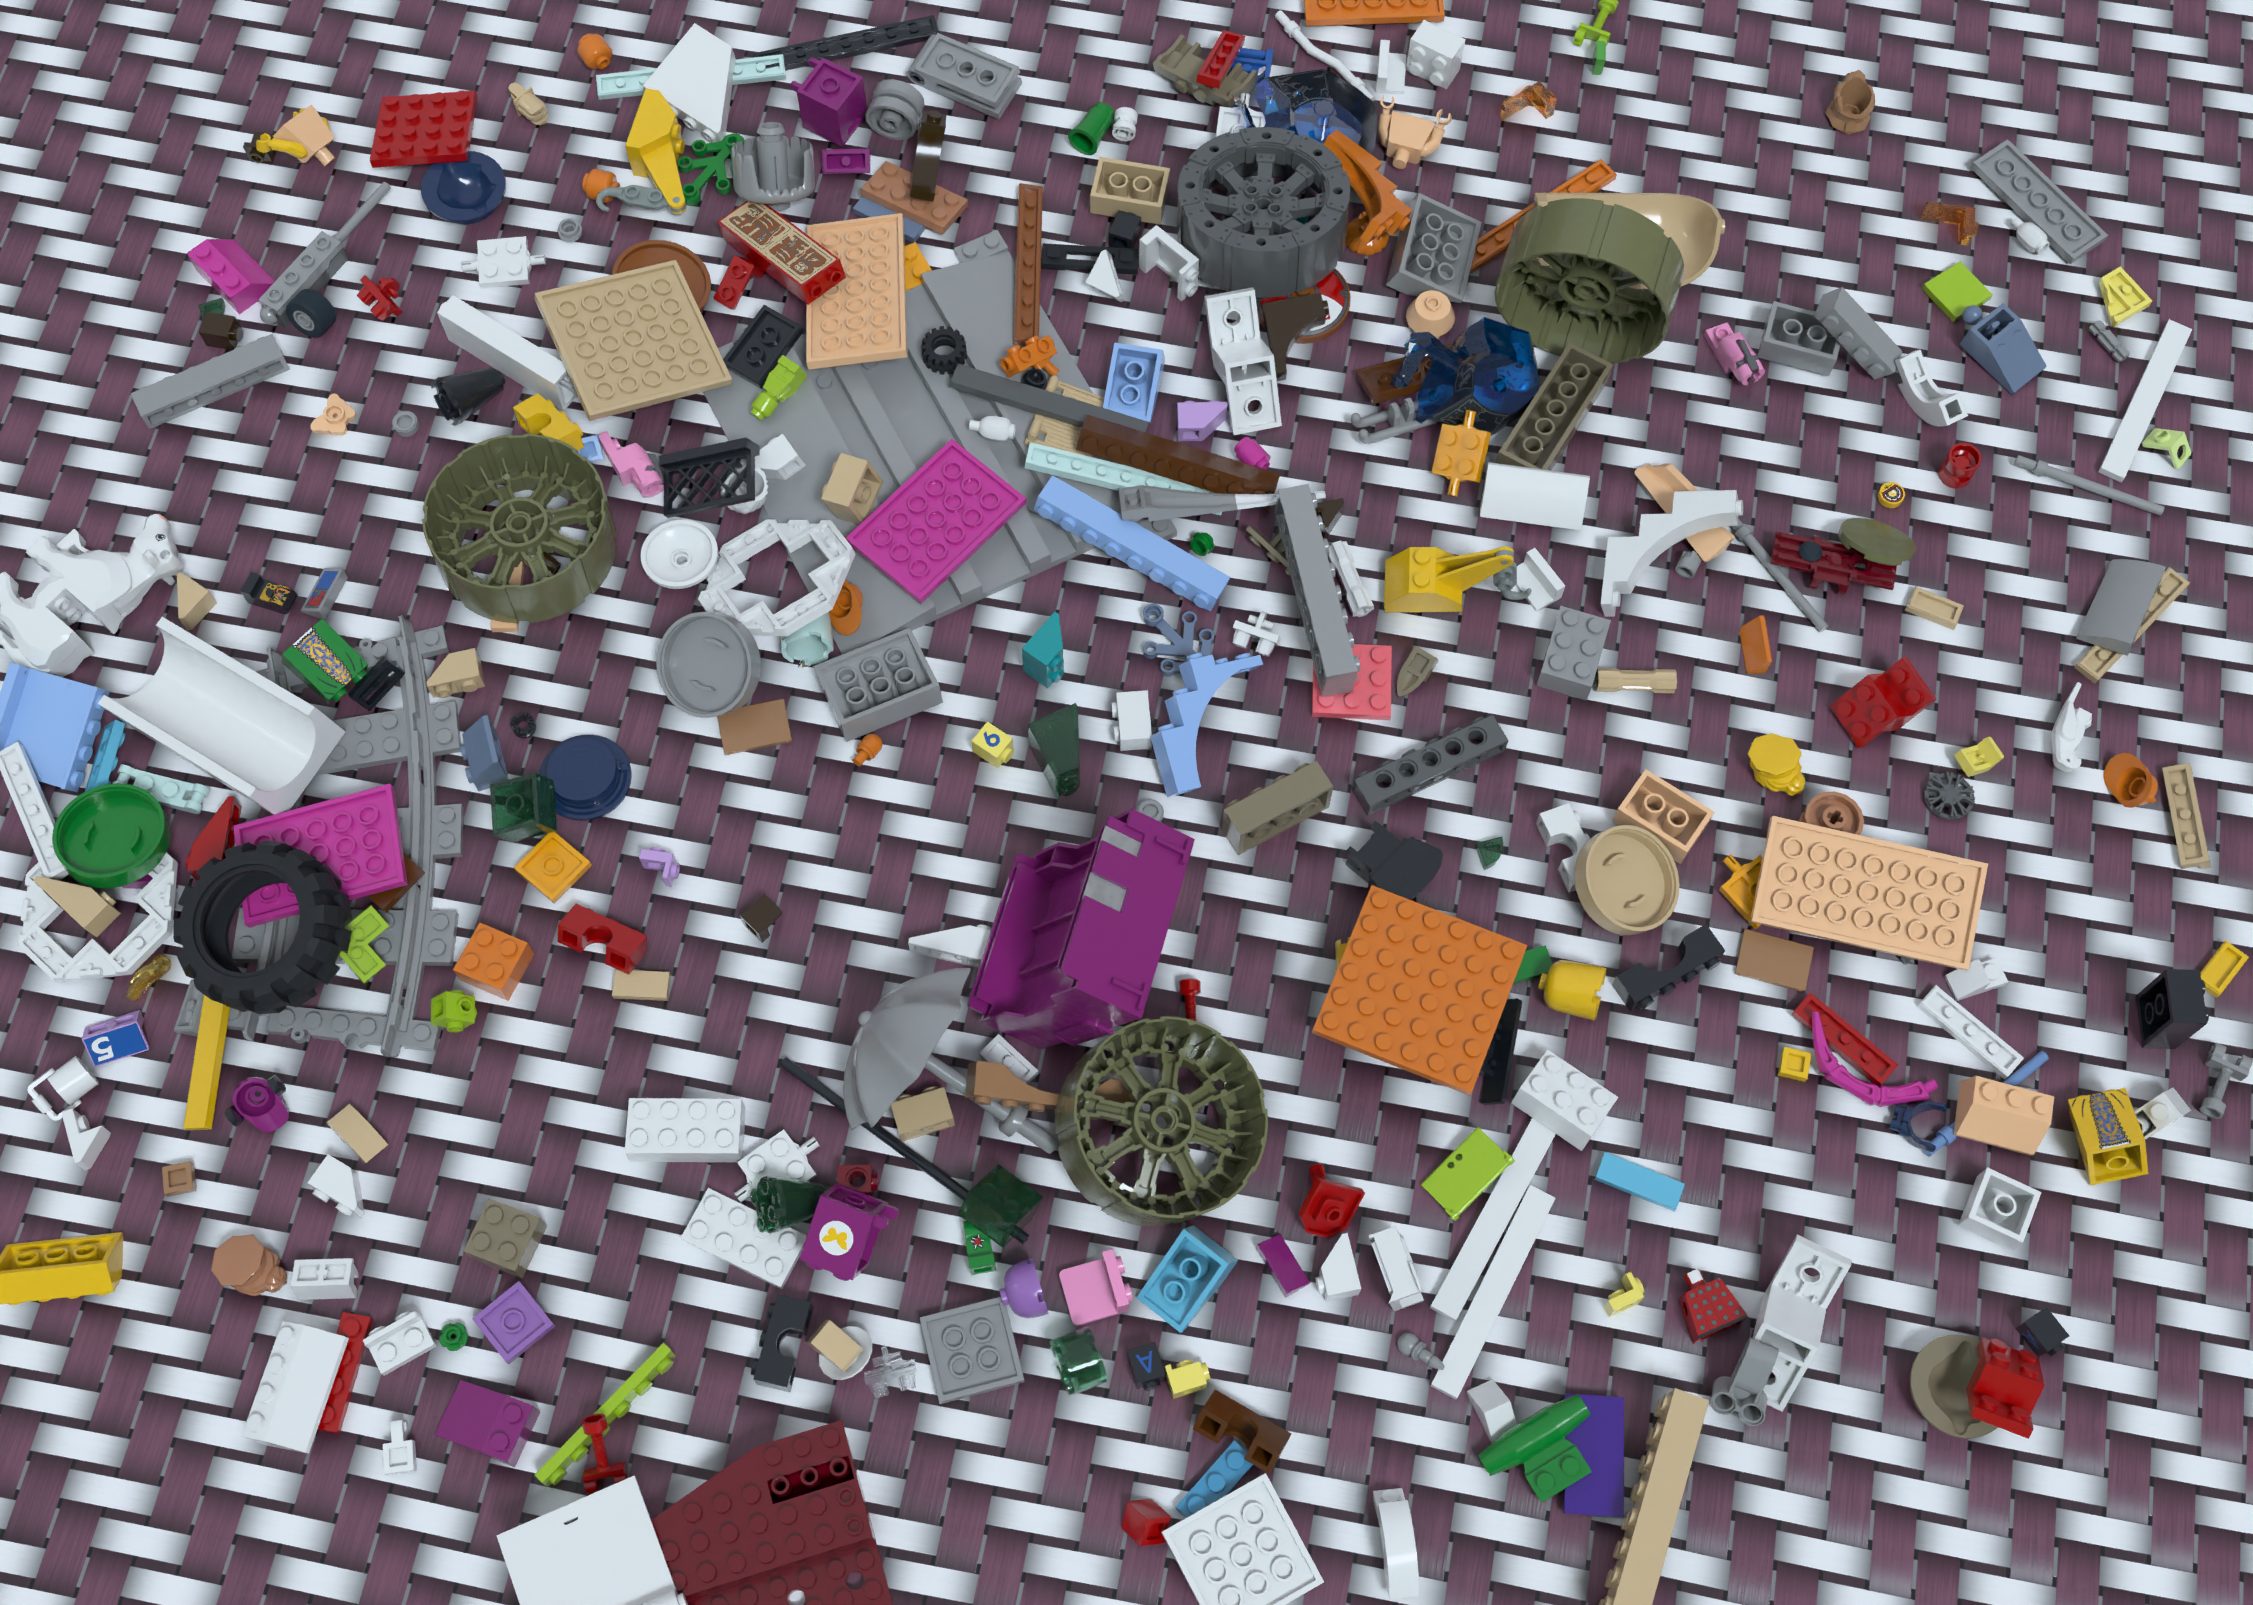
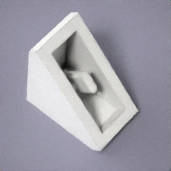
(1105, 278)
(1492, 1408)

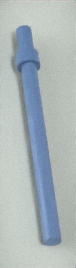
(1945, 1134)

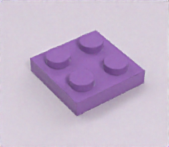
(513, 1322)

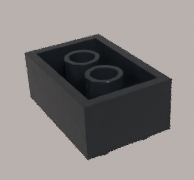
(2171, 1008)

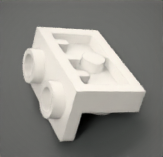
(399, 1342)

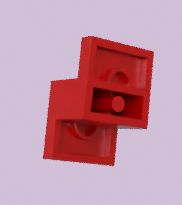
(1882, 702)
(2005, 1387)

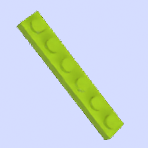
(616, 1406)

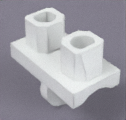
(1266, 639)

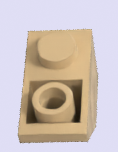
(456, 674)

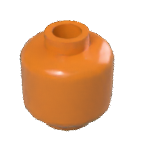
(594, 51)
(596, 181)

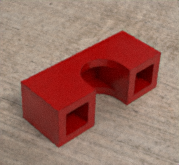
(584, 927)

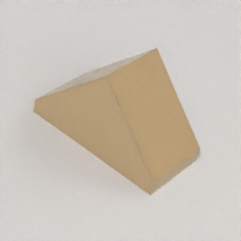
(193, 601)
(834, 1345)

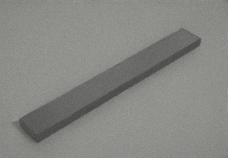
(1035, 399)

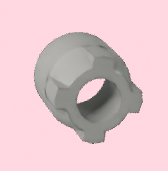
(1688, 564)

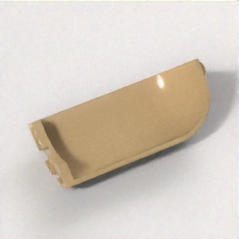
(1686, 219)

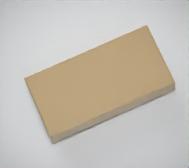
(1934, 608)
(641, 985)

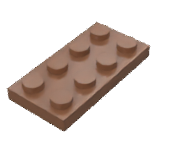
(892, 190)

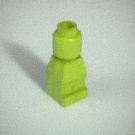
(779, 386)

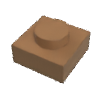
(179, 1179)

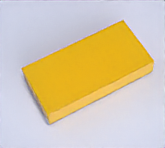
(2222, 968)

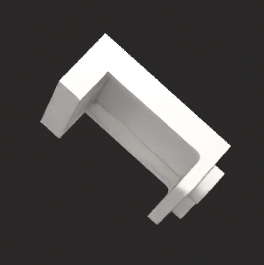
(1171, 257)

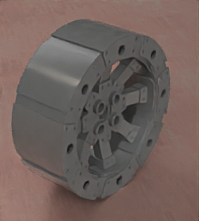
(1262, 239)

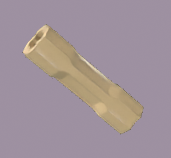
(1633, 680)

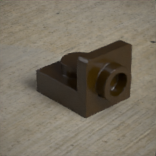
(256, 156)

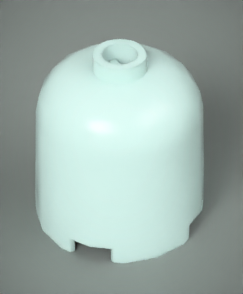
(810, 642)

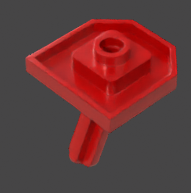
(1328, 1204)

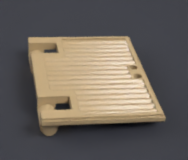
(1058, 433)

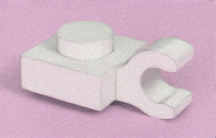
(400, 1454)

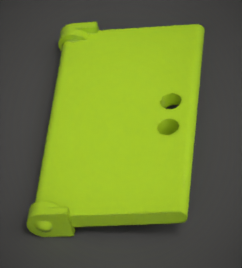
(1467, 1174)

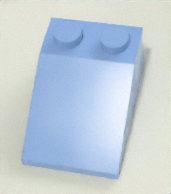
(1134, 380)

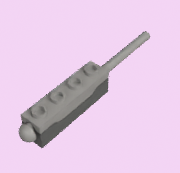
(314, 265)

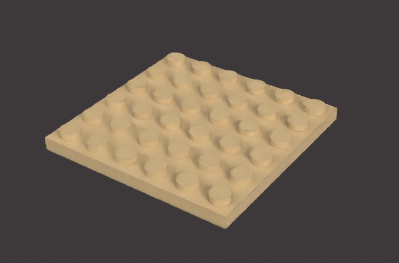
(632, 339)

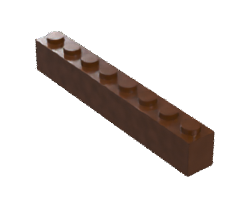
(1173, 459)

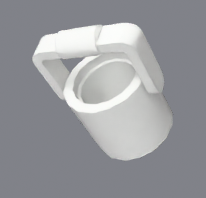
(69, 1081)

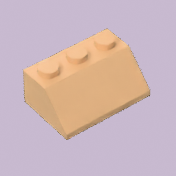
(2002, 1114)

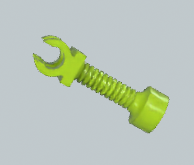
(1594, 32)

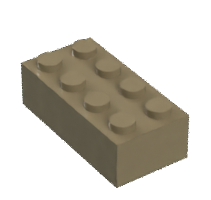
(1276, 807)

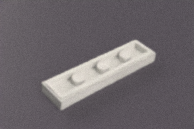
(1970, 1032)

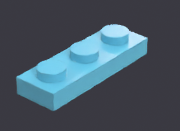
(105, 758)

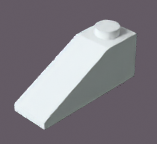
(958, 945)

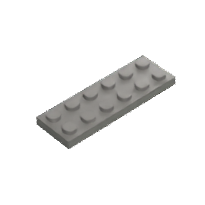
(2039, 201)

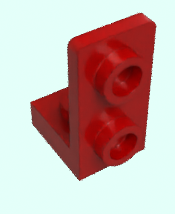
(736, 280)

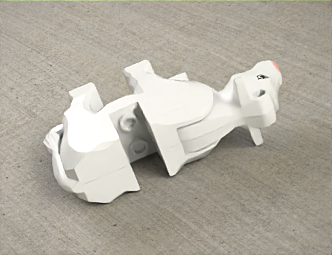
(81, 580)

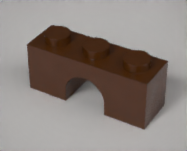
(1226, 1417)

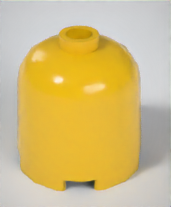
(1573, 987)

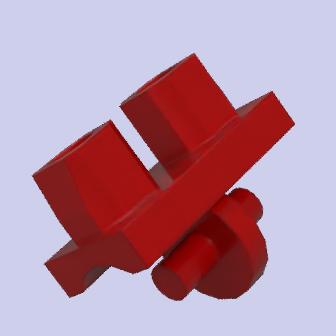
(382, 293)

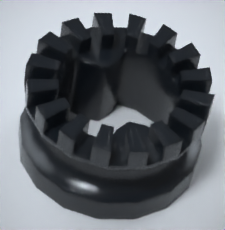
(520, 717)

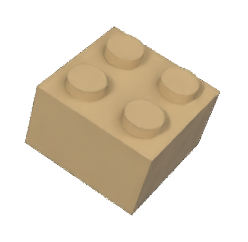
(851, 489)

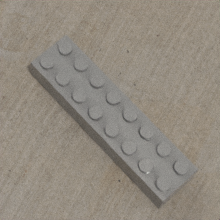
(1316, 590)

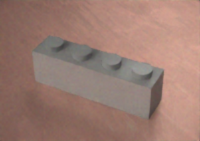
(1858, 333)

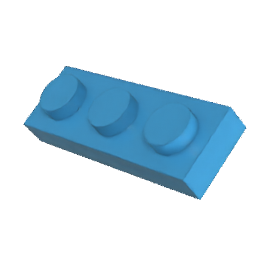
(1216, 1481)

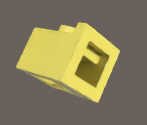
(1187, 1378)

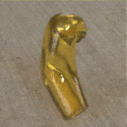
(146, 976)

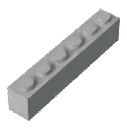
(210, 381)

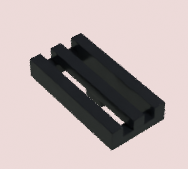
(373, 681)

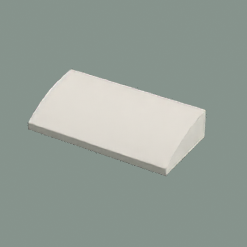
(1534, 496)

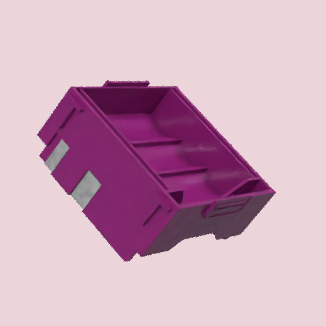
(1081, 933)

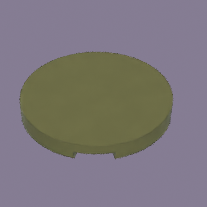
(1877, 541)

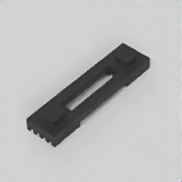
(1054, 257)

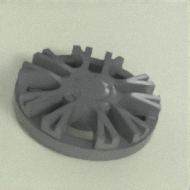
(1949, 796)

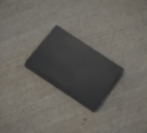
(762, 346)

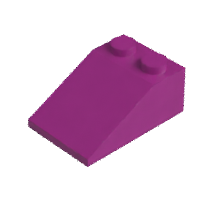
(488, 1422)

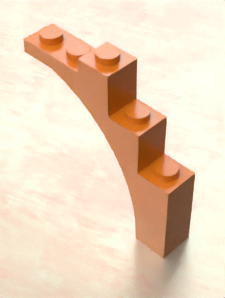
(1376, 191)

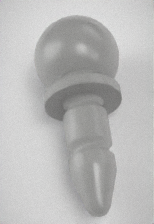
(1411, 1346)

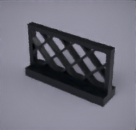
(711, 457)

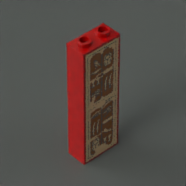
(782, 250)

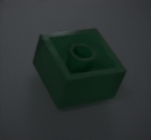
(523, 807)
(1000, 1205)

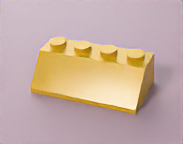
(60, 1268)

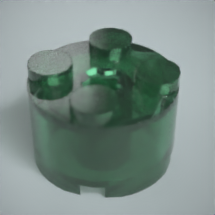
(1078, 1361)

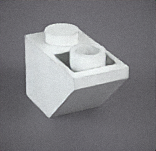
(778, 459)
(2161, 1112)
(340, 1184)

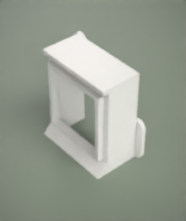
(1397, 1268)

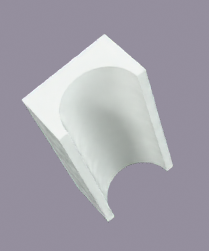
(229, 721)

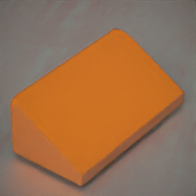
(1756, 646)

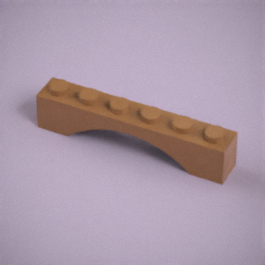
(997, 1083)

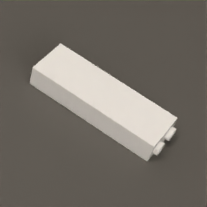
(507, 352)

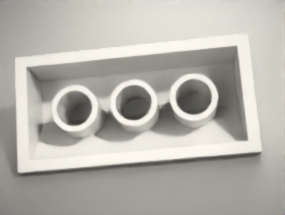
(295, 1387)

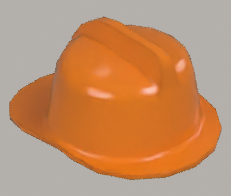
(847, 609)
(2130, 780)

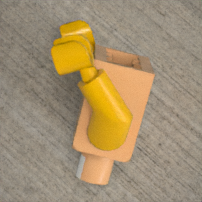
(301, 137)

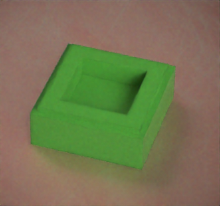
(1599, 58)

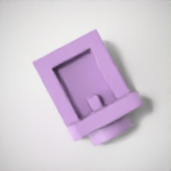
(662, 861)

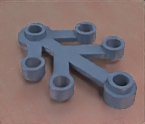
(1181, 646)

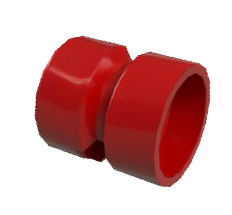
(1959, 465)

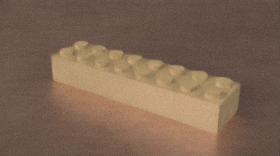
(1656, 1499)

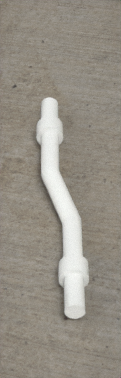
(1293, 30)

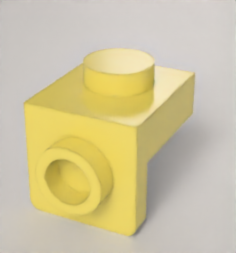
(1979, 758)

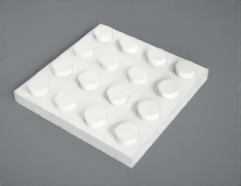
(1243, 1550)

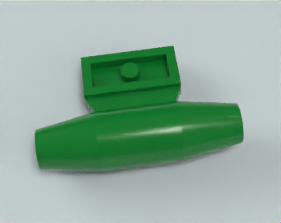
(1540, 1444)

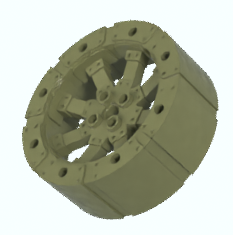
(1587, 295)
(521, 464)
(1238, 1104)

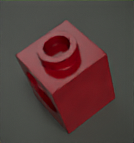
(847, 1173)

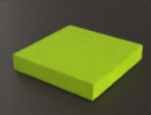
(1956, 290)

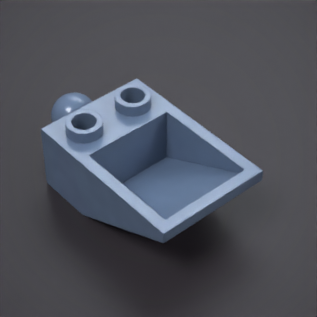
(2006, 355)

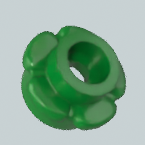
(1202, 543)
(460, 1340)

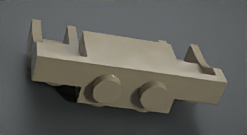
(1182, 65)

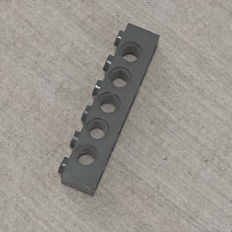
(1375, 798)

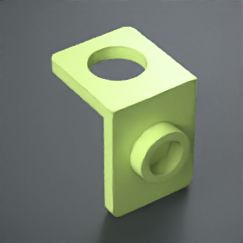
(2170, 441)

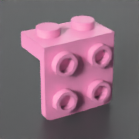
(1096, 1289)

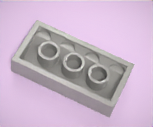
(2121, 604)

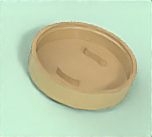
(1626, 880)

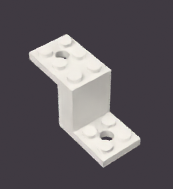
(1243, 361)
(1795, 1312)

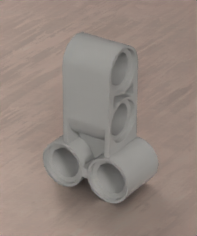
(1746, 1384)

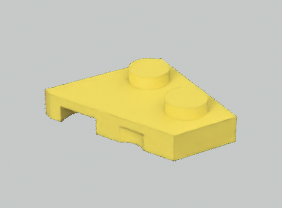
(2122, 296)

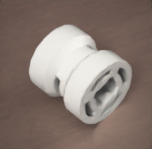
(1124, 125)

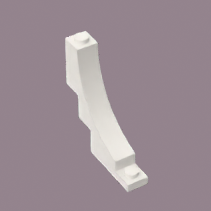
(1690, 514)

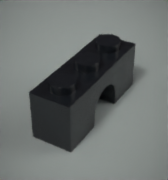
(786, 1317)

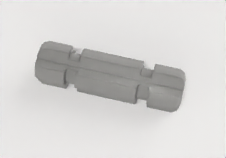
(2109, 341)

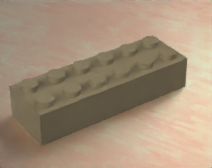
(1556, 410)

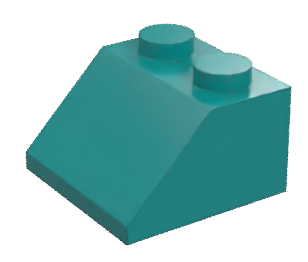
(1044, 653)

